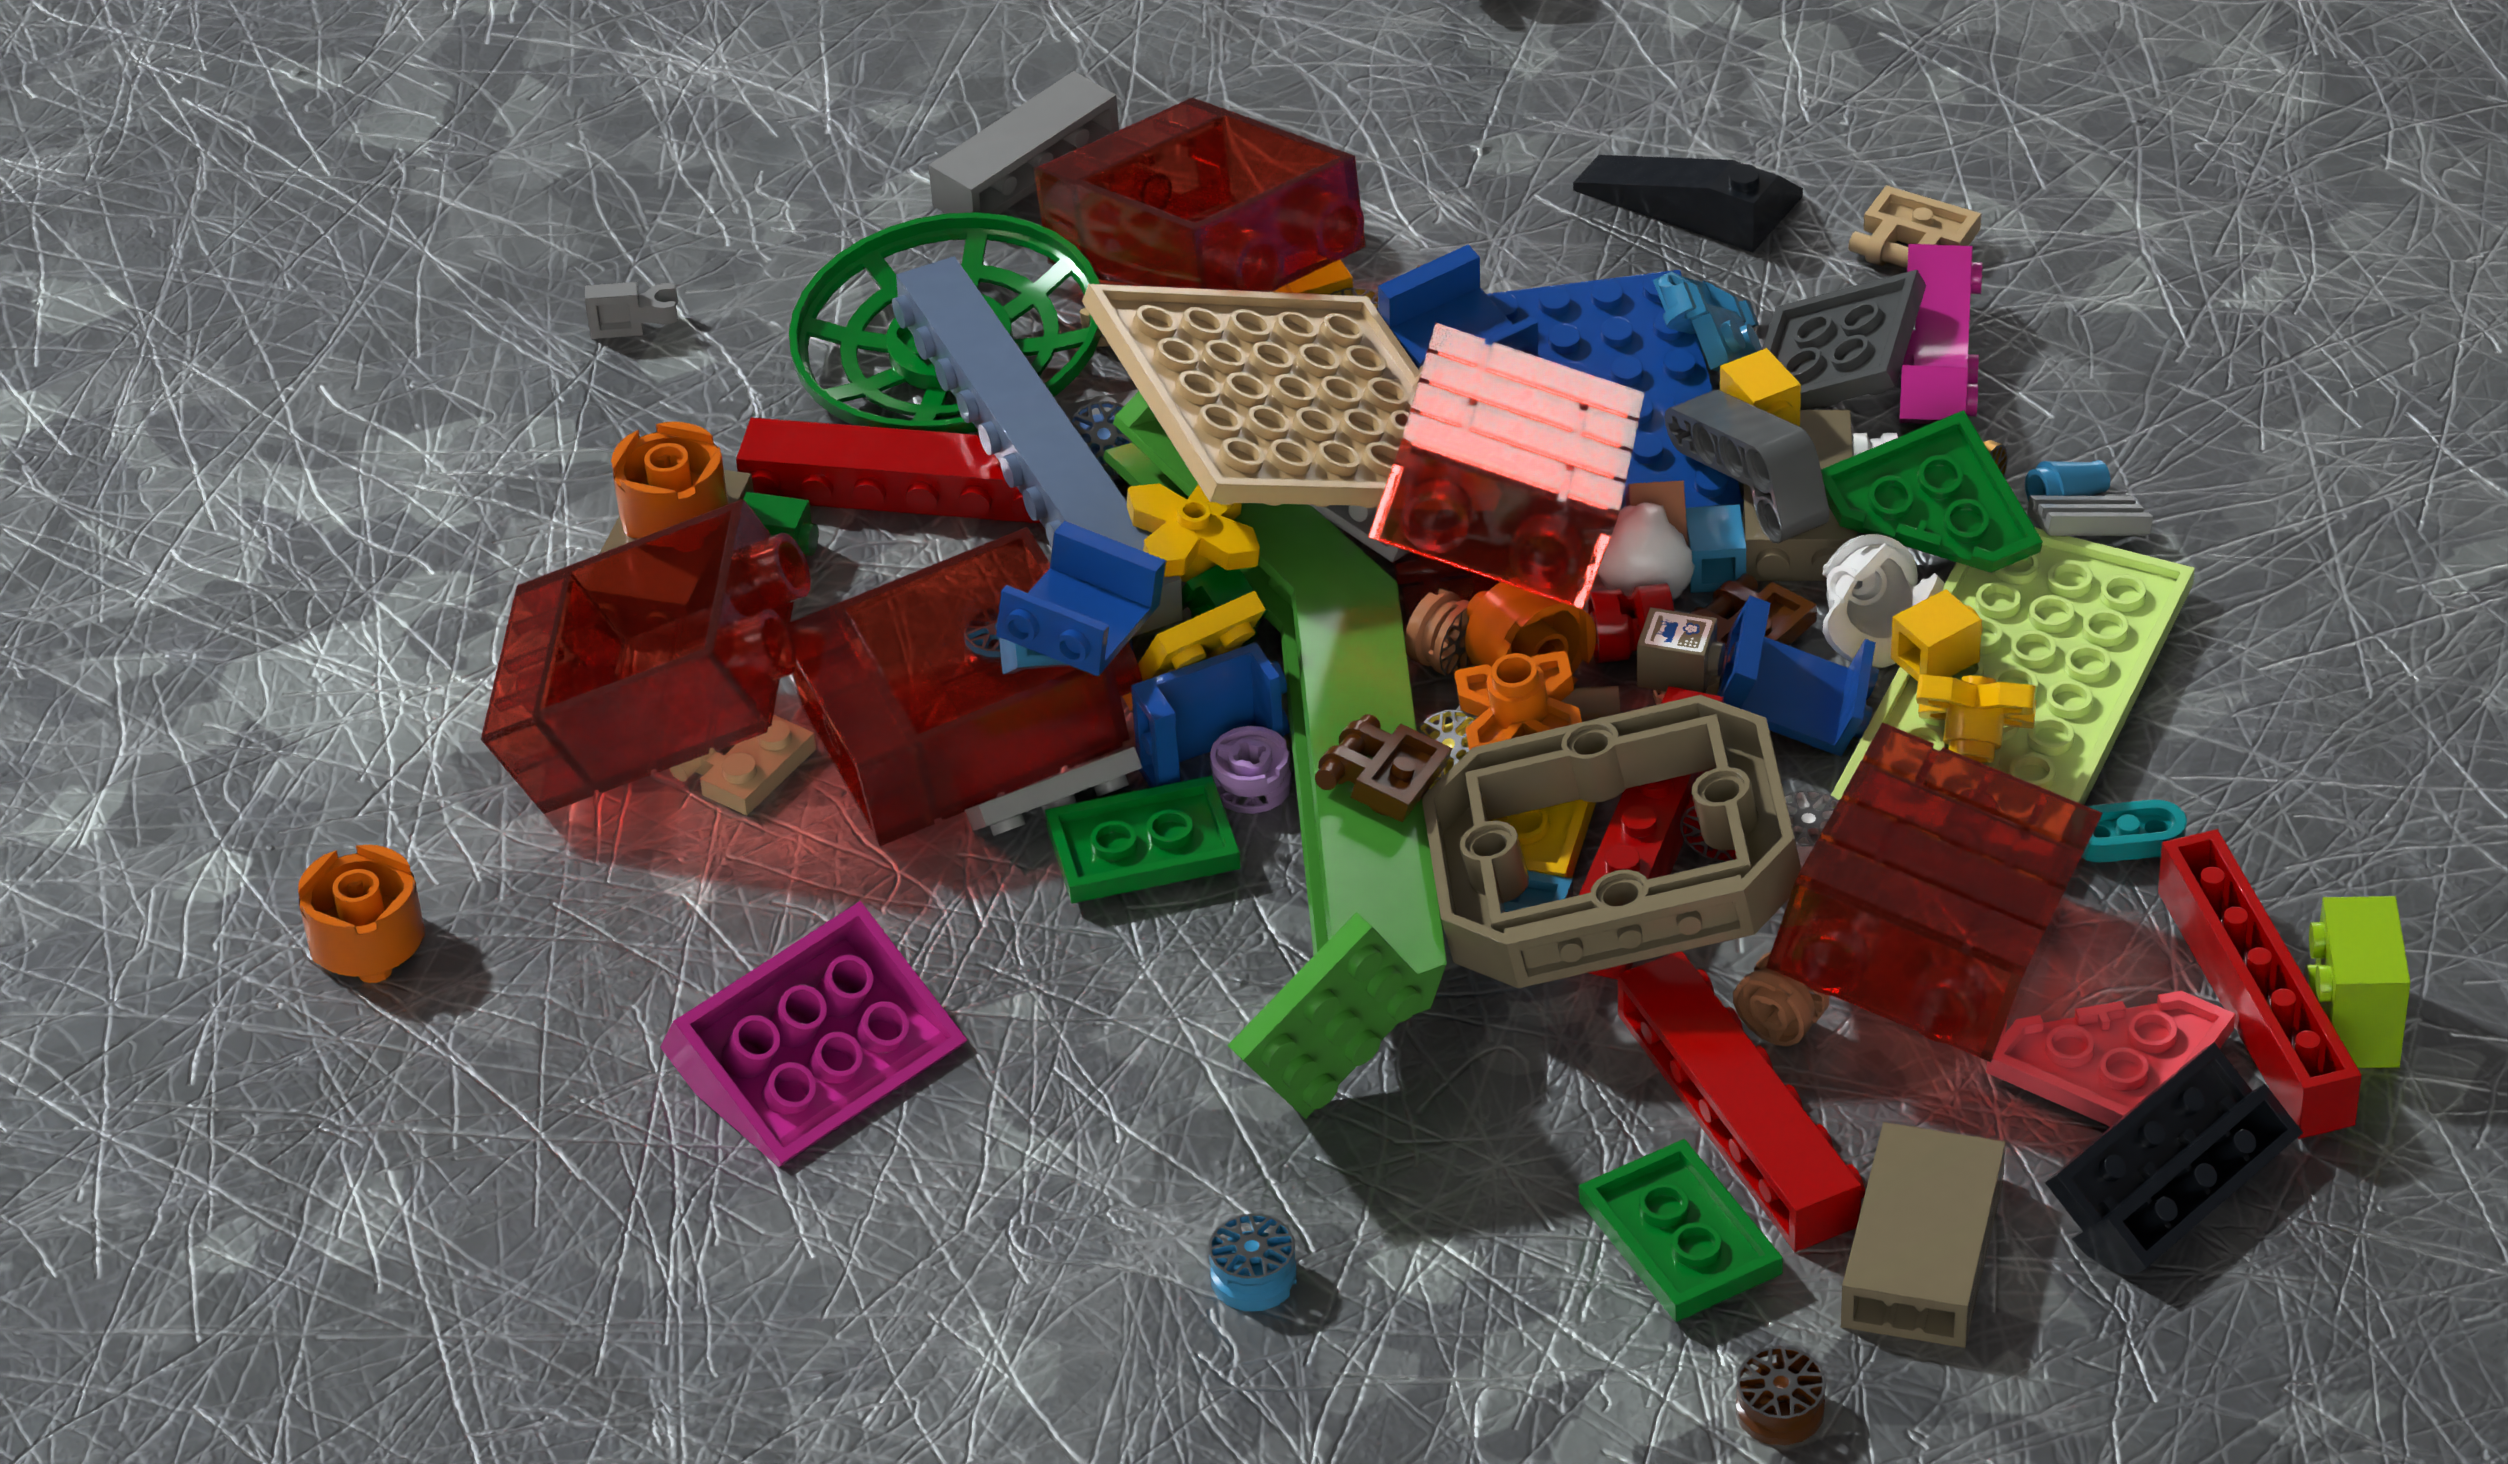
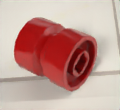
(1622, 618)

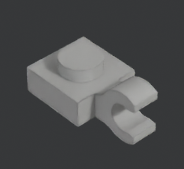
(621, 310)

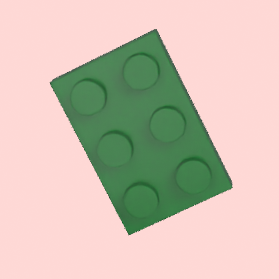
(1142, 839)
(1680, 1230)

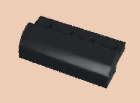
(2170, 1162)

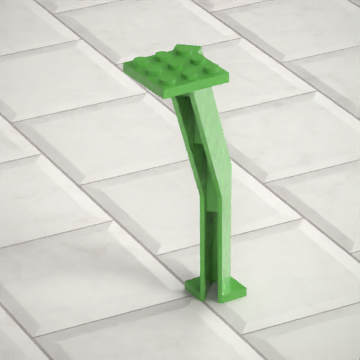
(1364, 871)

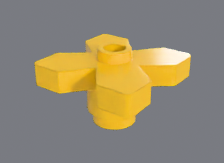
(1191, 531)
(1975, 711)

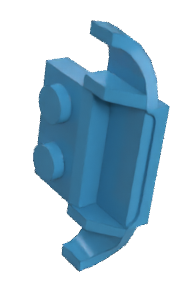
(1711, 313)

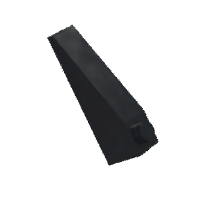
(1700, 195)

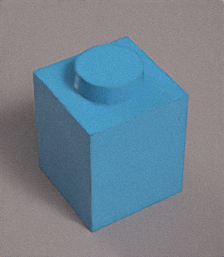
(1716, 546)

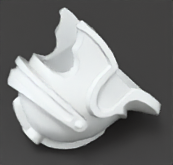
(1866, 586)

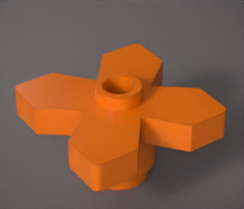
(1516, 696)

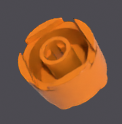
(667, 477)
(1528, 624)
(361, 912)

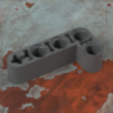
(1758, 451)

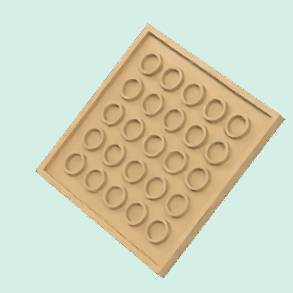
(1265, 388)

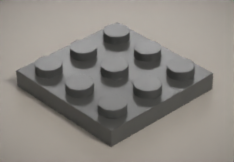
(1847, 338)

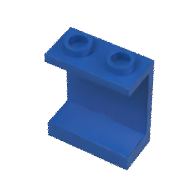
(1450, 295)
(1085, 601)
(1794, 689)
(1194, 705)

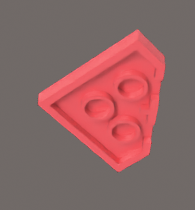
(2108, 1052)

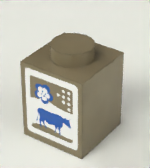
(1678, 651)

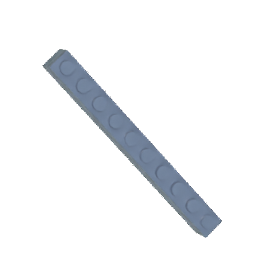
(1016, 413)

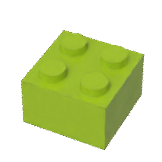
(2362, 976)

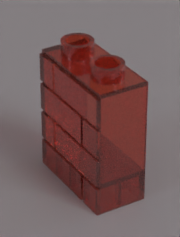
(1204, 202)
(1509, 466)
(645, 656)
(926, 720)
(1933, 891)

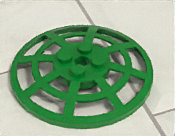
(899, 342)

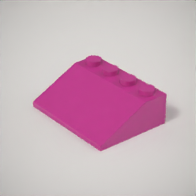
(812, 1036)

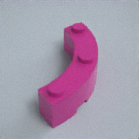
(1937, 370)

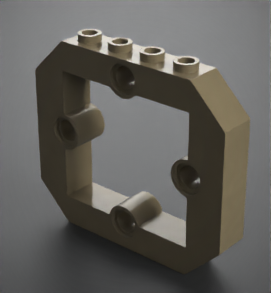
(1624, 915)

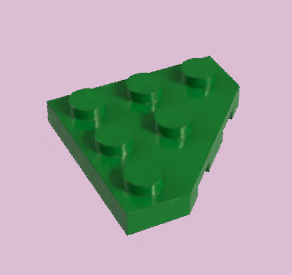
(1935, 496)

